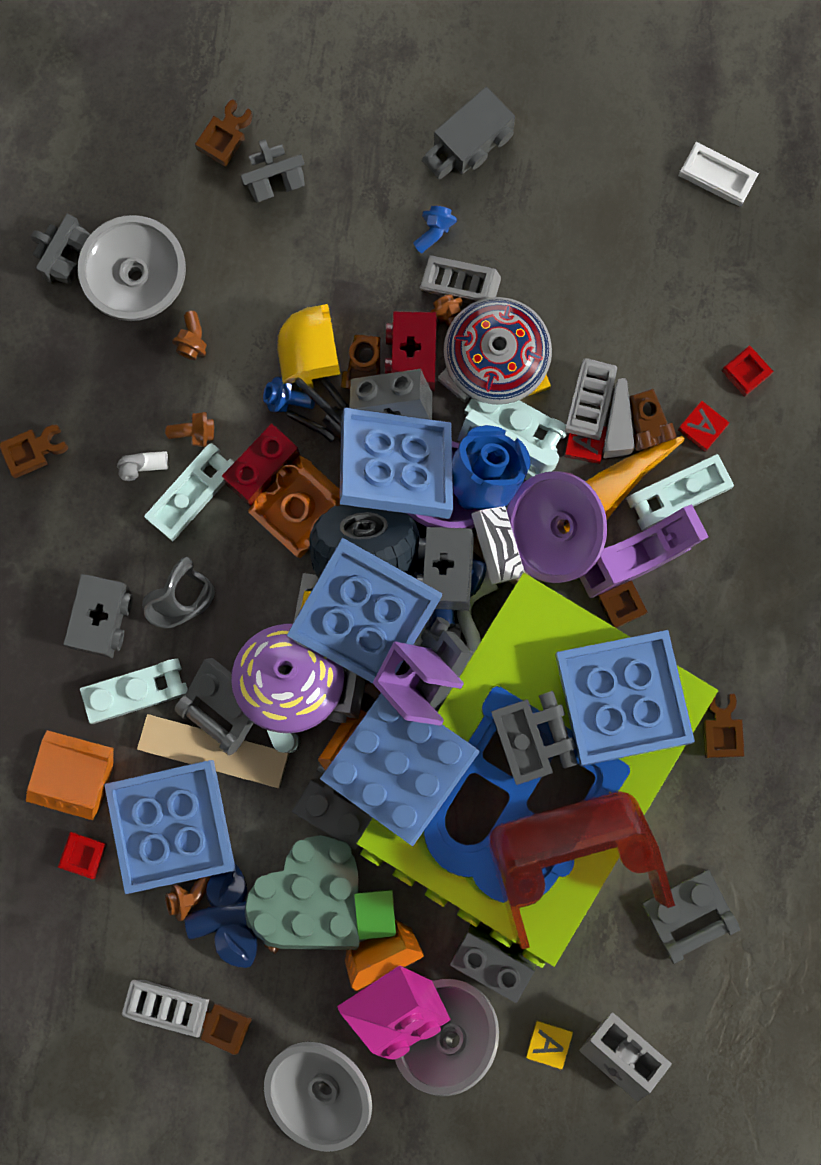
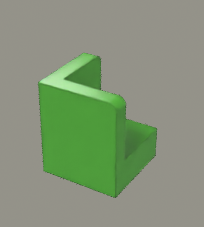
(375, 914)

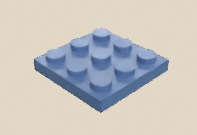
(396, 463)
(361, 610)
(624, 698)
(399, 769)
(169, 827)

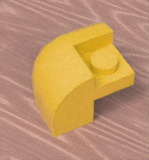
(307, 346)

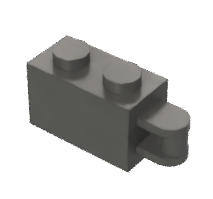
(470, 135)

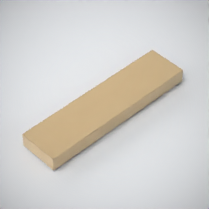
(194, 746)

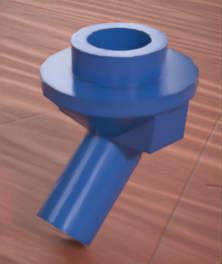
(439, 221)
(279, 395)

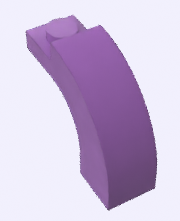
(645, 551)

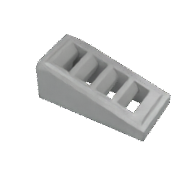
(477, 272)
(596, 377)
(619, 433)
(143, 999)

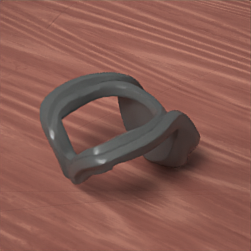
(162, 607)

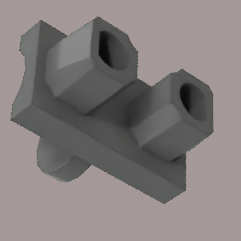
(258, 179)
(55, 248)

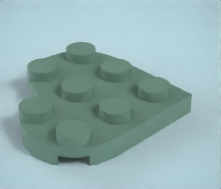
(309, 900)

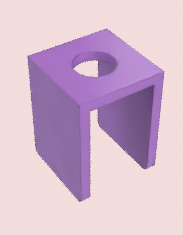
(401, 689)

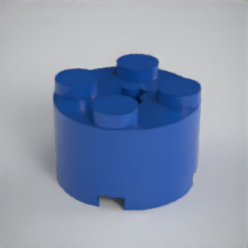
(488, 468)

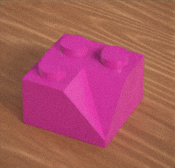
(395, 1012)

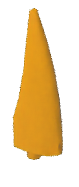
(619, 479)

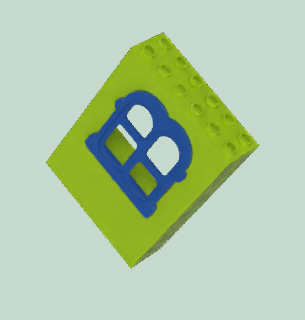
(508, 667)

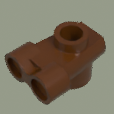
(357, 367)
(649, 429)

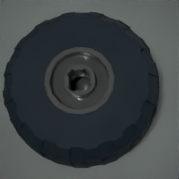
(380, 532)

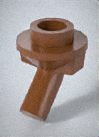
(447, 308)
(189, 341)
(199, 429)
(180, 901)

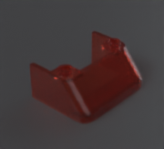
(566, 834)

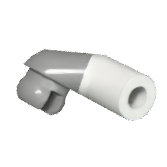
(132, 464)

